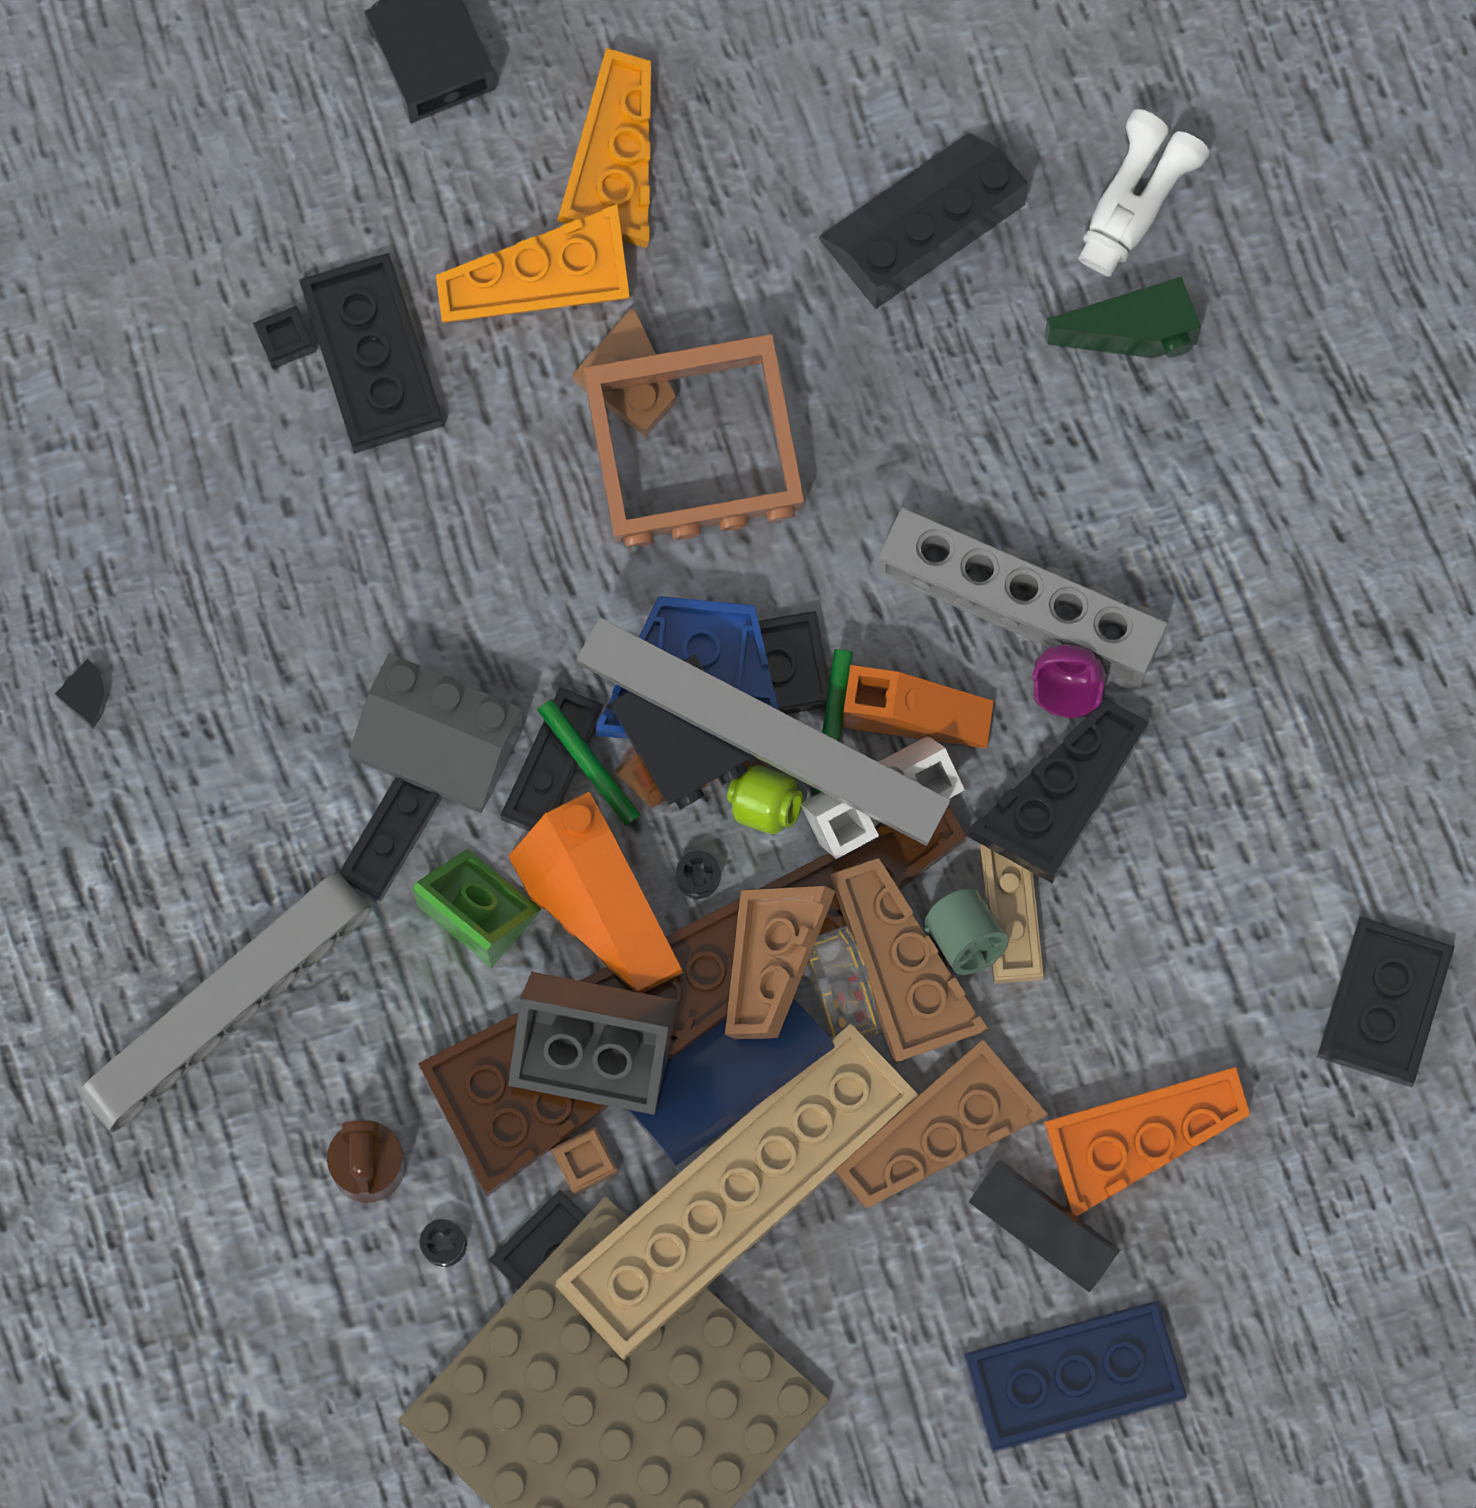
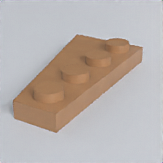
(948, 1121)

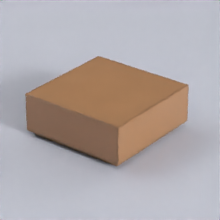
(584, 1161)

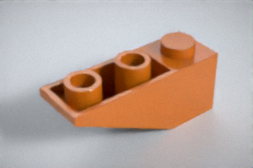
(914, 708)

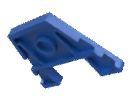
(722, 638)

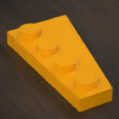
(615, 149)
(550, 271)

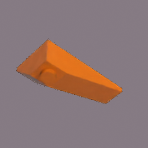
(585, 882)

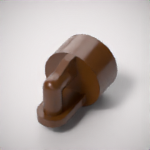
(366, 1161)

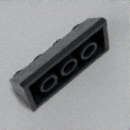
(926, 217)

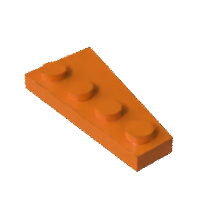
(1130, 1138)

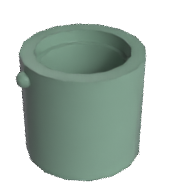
(966, 931)

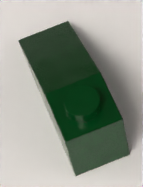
(1134, 324)

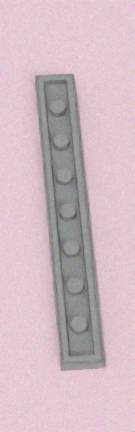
(762, 731)

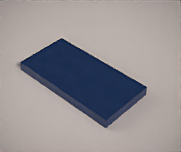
(726, 1078)
(1075, 1376)

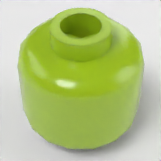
(765, 799)

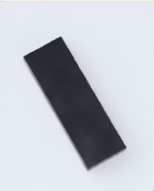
(549, 764)
(389, 838)
(1044, 1225)

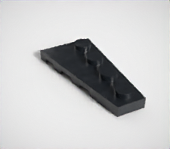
(1054, 804)

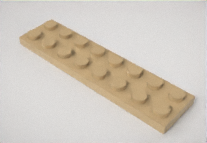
(734, 1193)

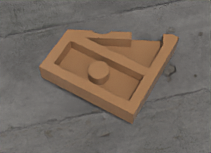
(638, 405)

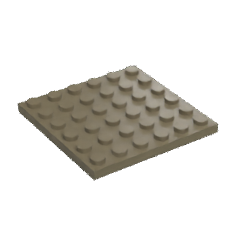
(560, 1421)

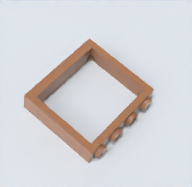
(682, 364)

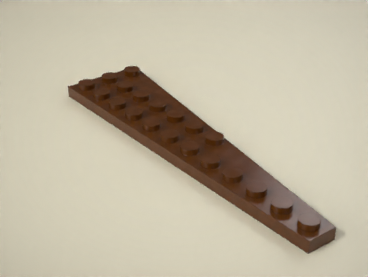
(513, 1127)

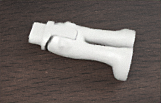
(1121, 215)

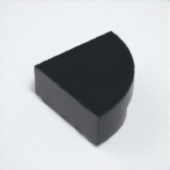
(84, 694)

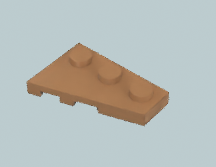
(770, 956)

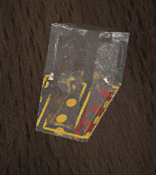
(842, 984)

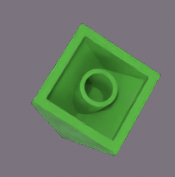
(475, 905)

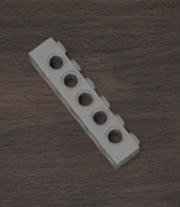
(992, 600)

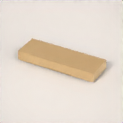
(1014, 906)

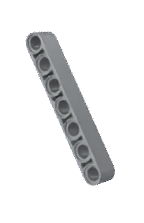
(224, 1002)

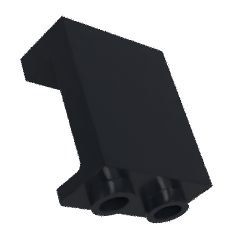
(430, 53)
(675, 751)

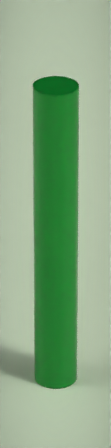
(836, 696)
(588, 762)

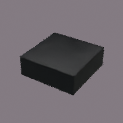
(284, 337)

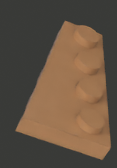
(910, 984)

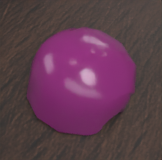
(1068, 681)

